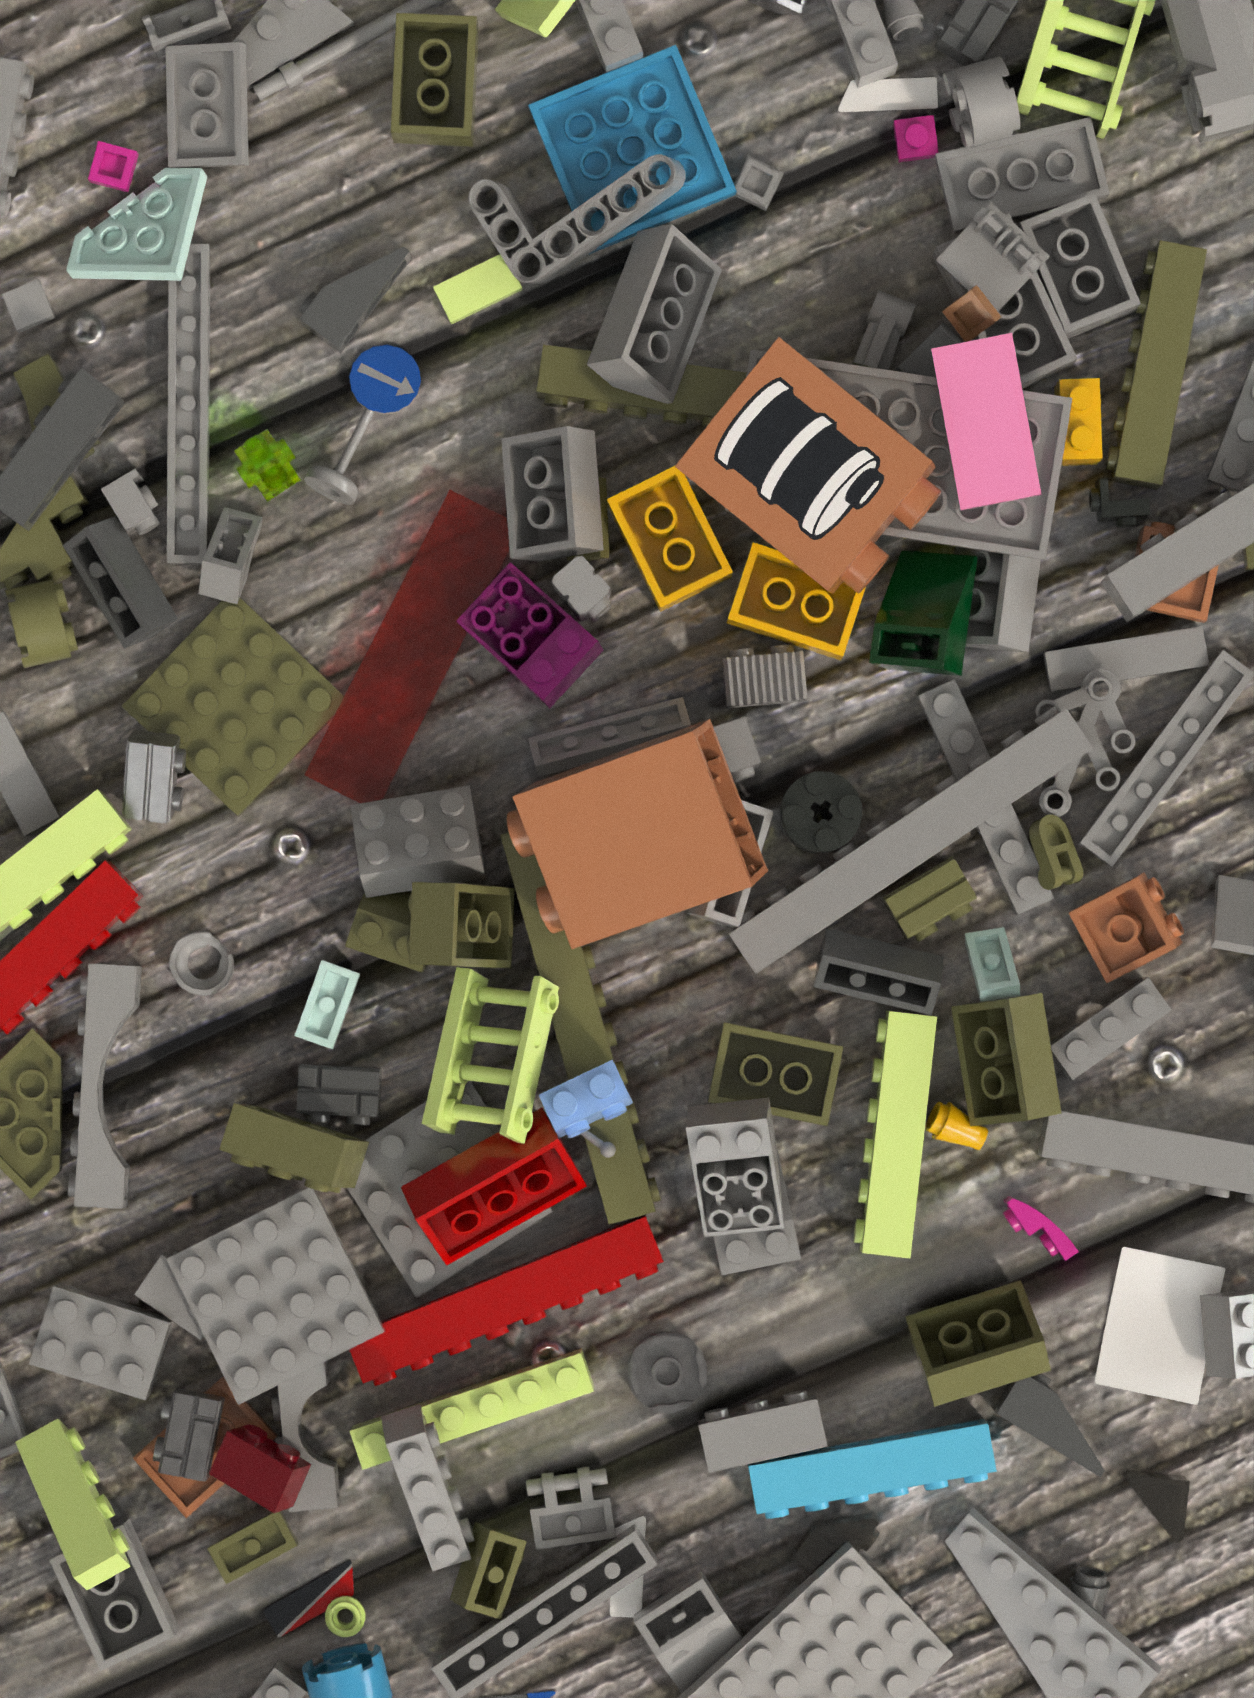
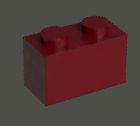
(260, 1468)

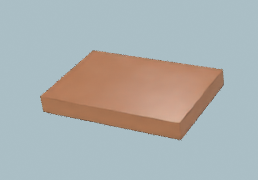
(189, 1493)

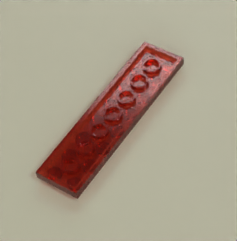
(411, 651)

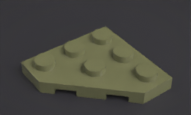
(31, 1113)

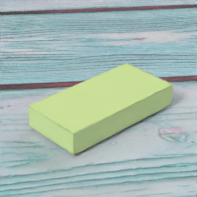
(476, 289)

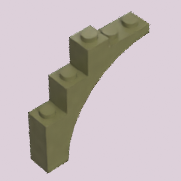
(42, 546)

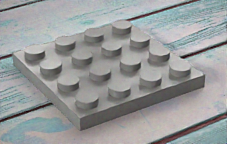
(399, 1156)
(275, 1295)

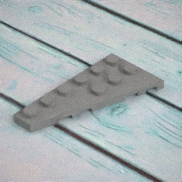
(1051, 1628)

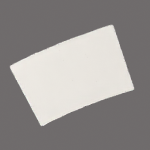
(1156, 1326)

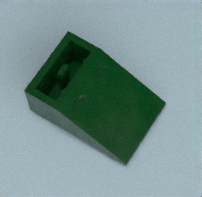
(925, 614)

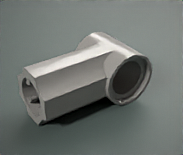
(885, 326)

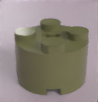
(40, 624)

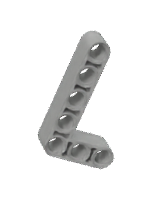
(575, 223)

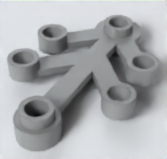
(1086, 723)

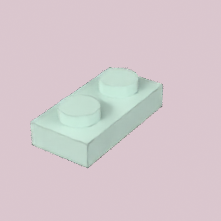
(992, 964)
(327, 1004)

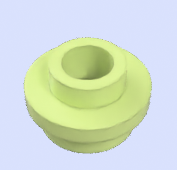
(340, 1628)

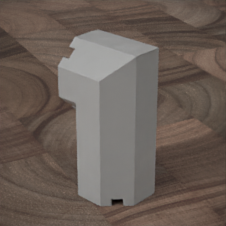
(1217, 54)

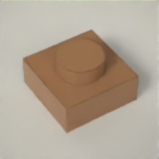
(971, 314)

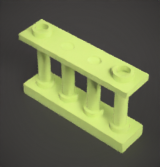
(1045, 54)
(456, 1047)

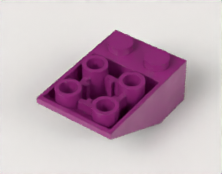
(530, 635)

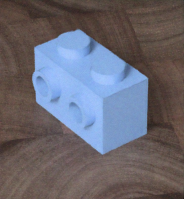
(586, 1099)

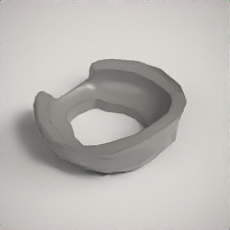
(179, 964)

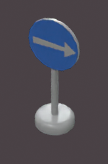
(383, 383)

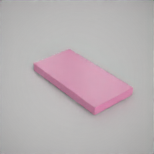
(986, 421)

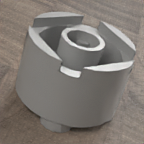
(983, 102)

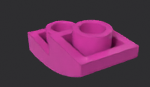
(1030, 1221)

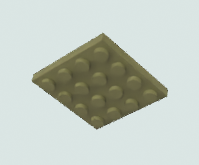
(236, 703)

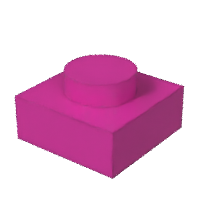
(915, 138)
(113, 166)

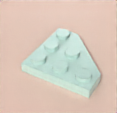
(145, 233)

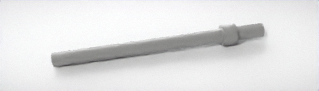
(292, 73)

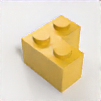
(1084, 430)

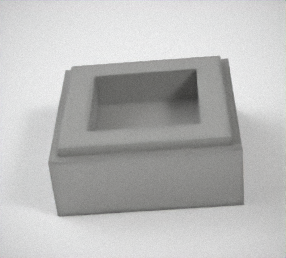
(757, 183)
(28, 305)

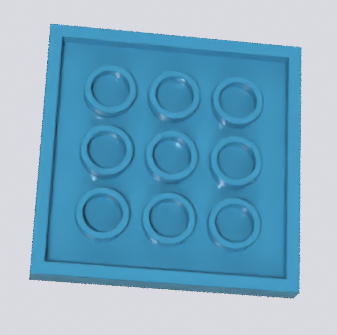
(618, 122)

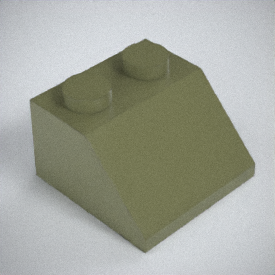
(383, 928)

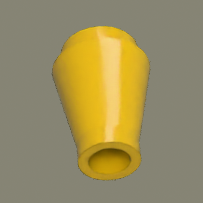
(953, 1126)

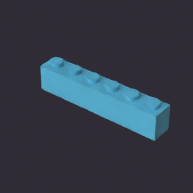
(872, 1467)

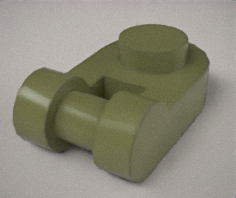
(1052, 840)

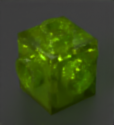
(267, 464)

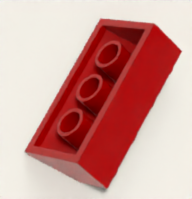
(492, 1188)

